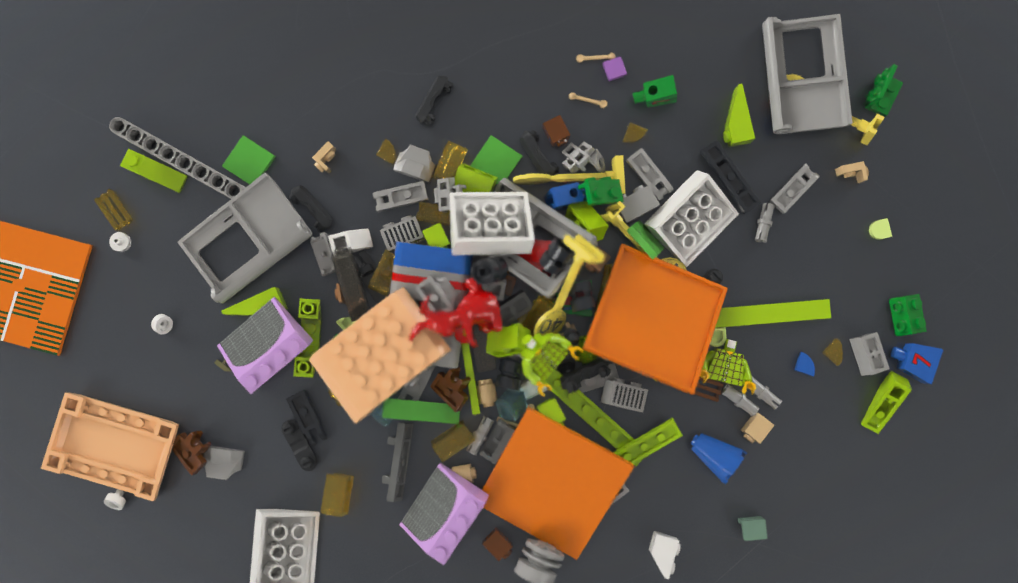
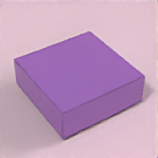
(614, 68)

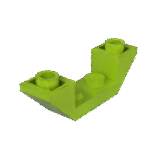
(311, 322)

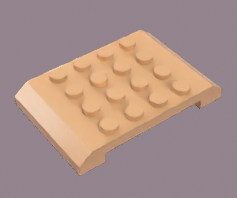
(375, 355)
(110, 445)

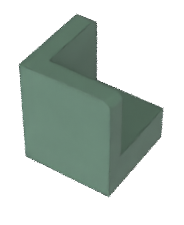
(753, 528)

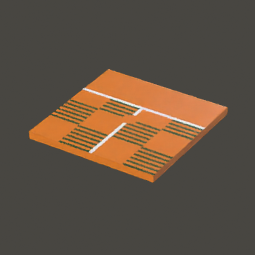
(38, 286)

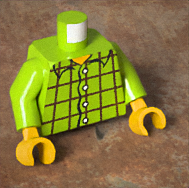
(543, 355)
(728, 367)

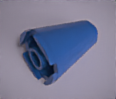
(718, 456)

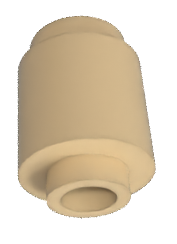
(486, 392)
(466, 471)

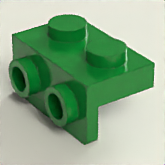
(602, 191)
(907, 315)

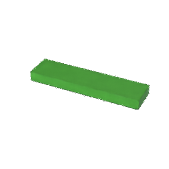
(419, 411)

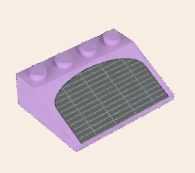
(263, 345)
(443, 512)

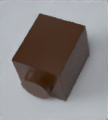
(556, 131)
(498, 544)

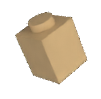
(756, 428)

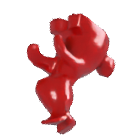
(476, 308)

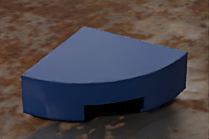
(805, 364)

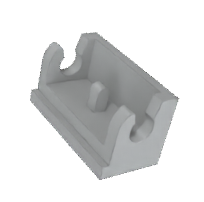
(323, 253)
(869, 354)

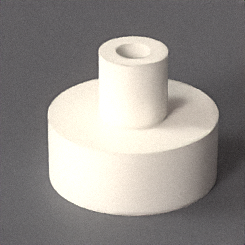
(120, 242)
(161, 324)
(115, 500)

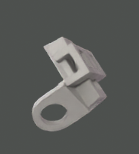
(589, 155)
(441, 194)

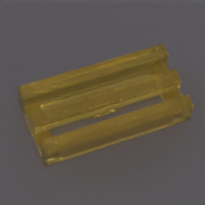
(104, 197)

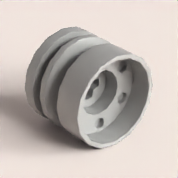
(541, 558)

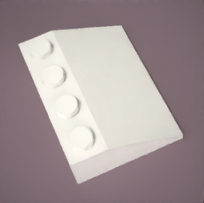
(692, 217)
(490, 223)
(284, 546)

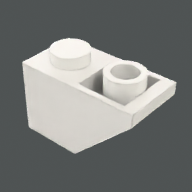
(356, 239)
(663, 550)

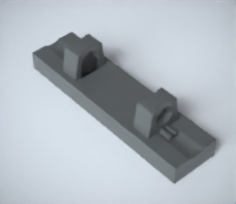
(397, 478)

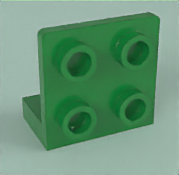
(884, 92)

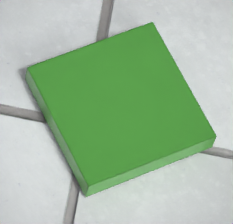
(496, 159)
(248, 160)
(645, 239)

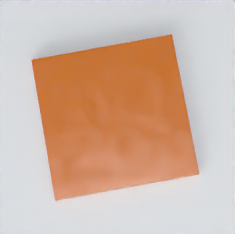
(656, 319)
(554, 483)

